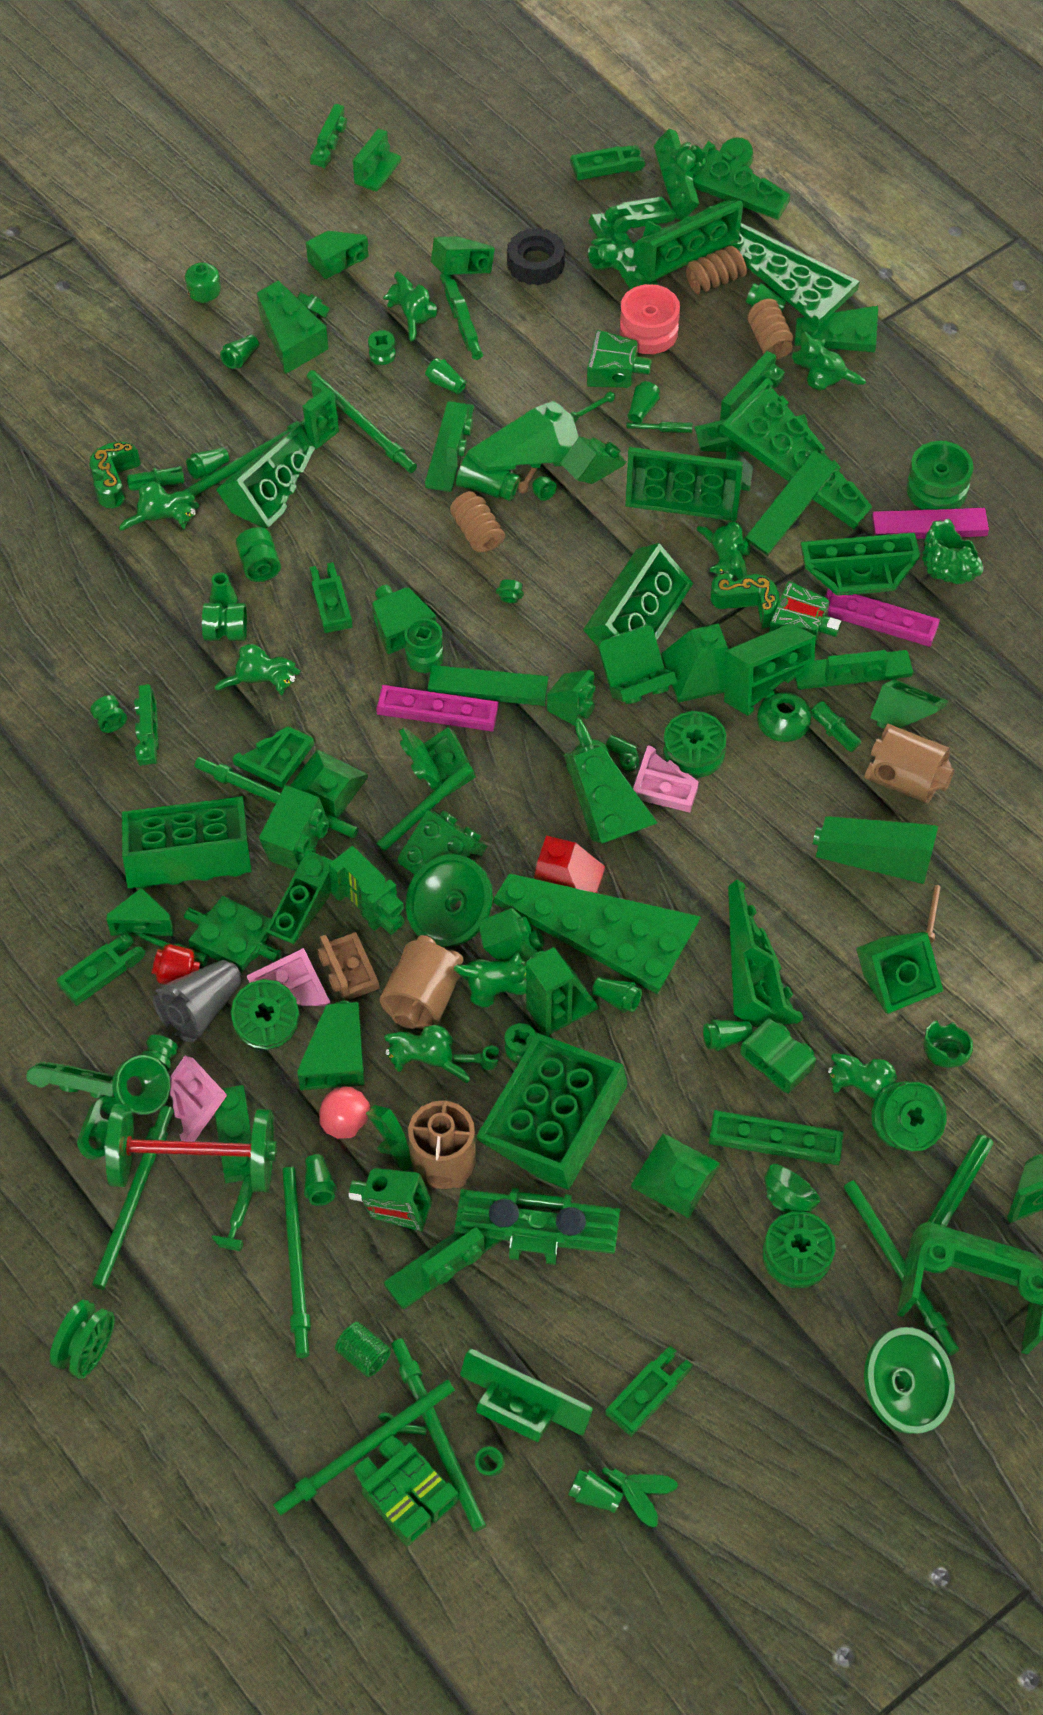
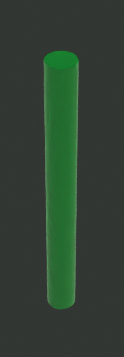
(427, 804)

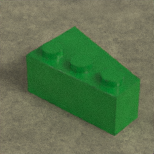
(291, 327)
(764, 663)
(555, 992)

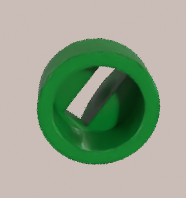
(543, 488)
(483, 1467)

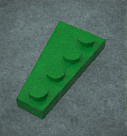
(734, 182)

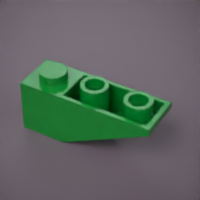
(302, 899)

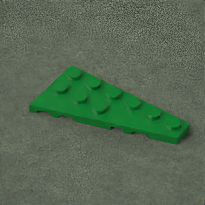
(797, 278)
(784, 443)
(617, 932)

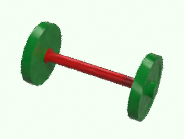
(121, 1146)

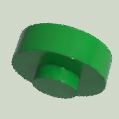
(740, 150)
(314, 304)

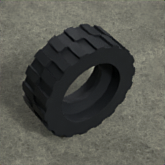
(536, 272)

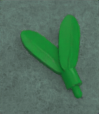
(635, 1490)

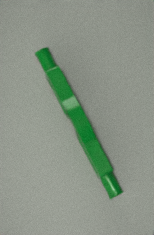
(460, 311)

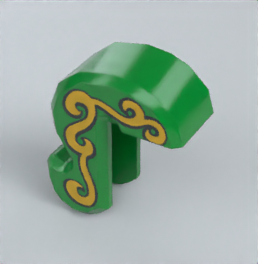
(104, 467)
(746, 592)

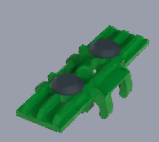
(538, 1231)

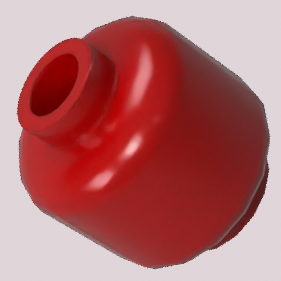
(173, 963)

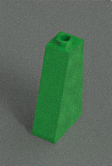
(877, 846)

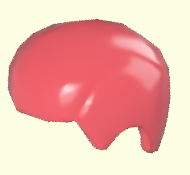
(343, 1112)

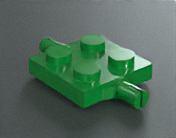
(231, 933)

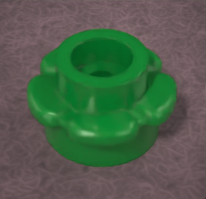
(510, 591)

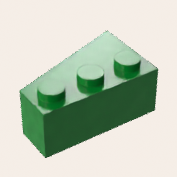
(605, 795)

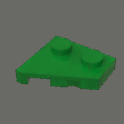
(276, 757)

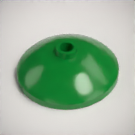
(434, 897)
(922, 1377)

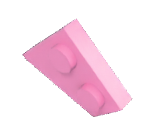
(664, 783)
(298, 975)
(194, 1097)

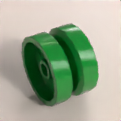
(939, 476)

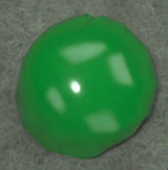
(947, 1045)

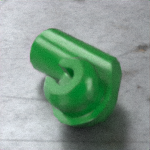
(627, 752)

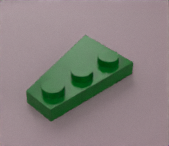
(843, 330)

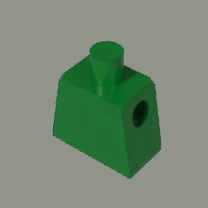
(394, 612)

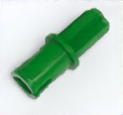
(162, 477)
(835, 726)

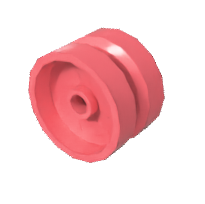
(650, 318)

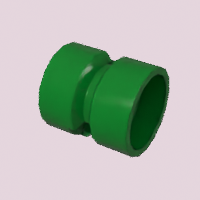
(258, 554)
(224, 621)
(423, 644)

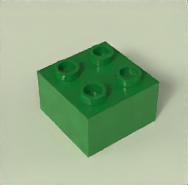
(293, 827)

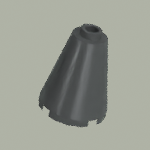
(196, 998)

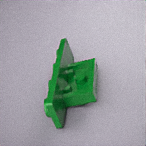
(450, 446)
(855, 669)
(437, 1266)
(521, 1400)

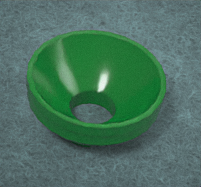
(784, 726)
(154, 1084)
(789, 1191)

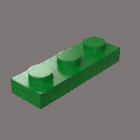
(234, 1127)

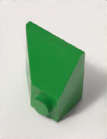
(697, 663)
(904, 704)
(330, 781)
(900, 969)
(675, 1175)
(1029, 1191)

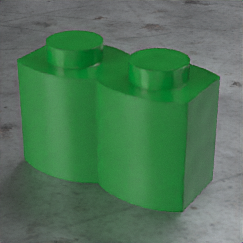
(778, 1055)

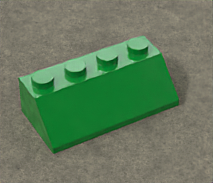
(688, 239)
(642, 595)

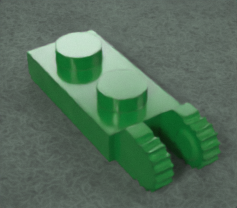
(607, 162)
(638, 212)
(330, 600)
(99, 969)
(71, 1079)
(647, 1392)

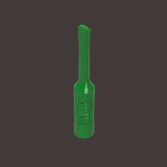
(664, 426)
(199, 957)

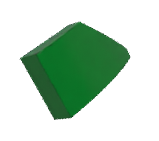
(390, 1129)

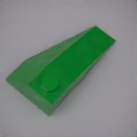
(532, 439)
(265, 483)

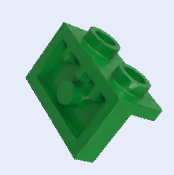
(375, 162)
(321, 415)

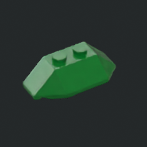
(861, 563)

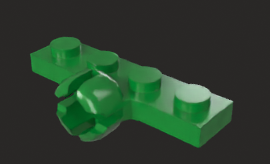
(678, 167)
(614, 251)

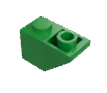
(336, 251)
(461, 256)
(592, 460)
(572, 696)
(510, 933)

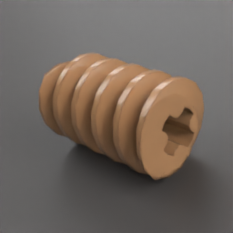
(715, 267)
(770, 328)
(477, 522)

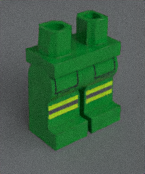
(366, 887)
(405, 1490)

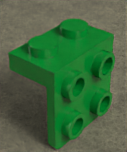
(634, 665)
(436, 757)
(439, 836)

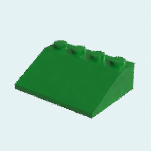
(683, 484)
(185, 842)
(554, 1109)

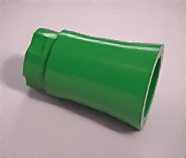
(494, 483)

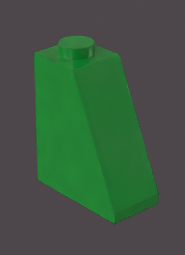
(334, 1050)

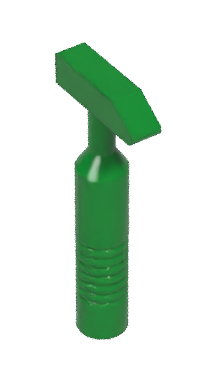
(237, 1218)

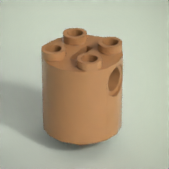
(910, 764)
(421, 984)
(442, 1144)

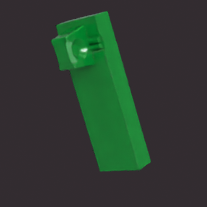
(762, 369)

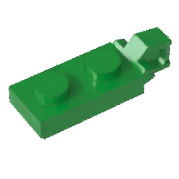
(328, 136)
(147, 728)

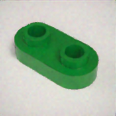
(95, 1128)

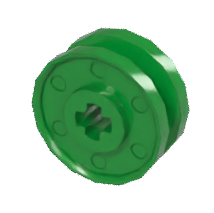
(695, 743)
(272, 997)
(917, 1101)
(787, 1263)
(82, 1339)

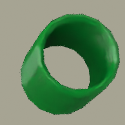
(362, 1349)

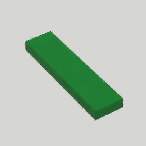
(791, 502)
(489, 685)
(776, 1137)

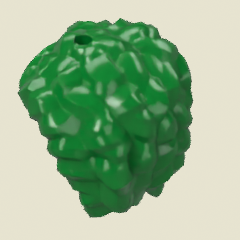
(949, 555)

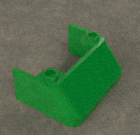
(939, 1247)

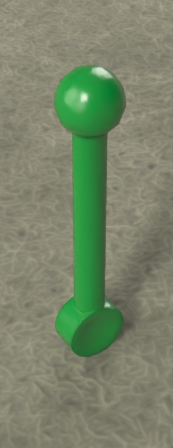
(609, 397)

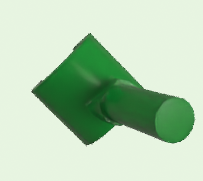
(486, 1063)
(411, 1429)

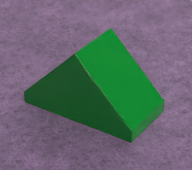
(139, 915)

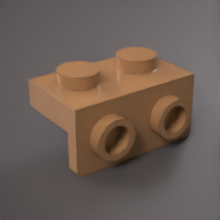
(348, 965)

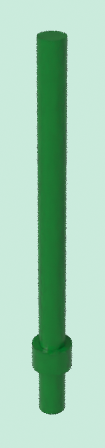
(393, 450)
(237, 464)
(226, 775)
(128, 1209)
(933, 1320)
(300, 1321)
(411, 1373)
(307, 1488)

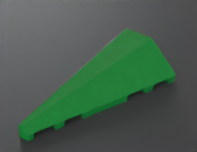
(755, 968)

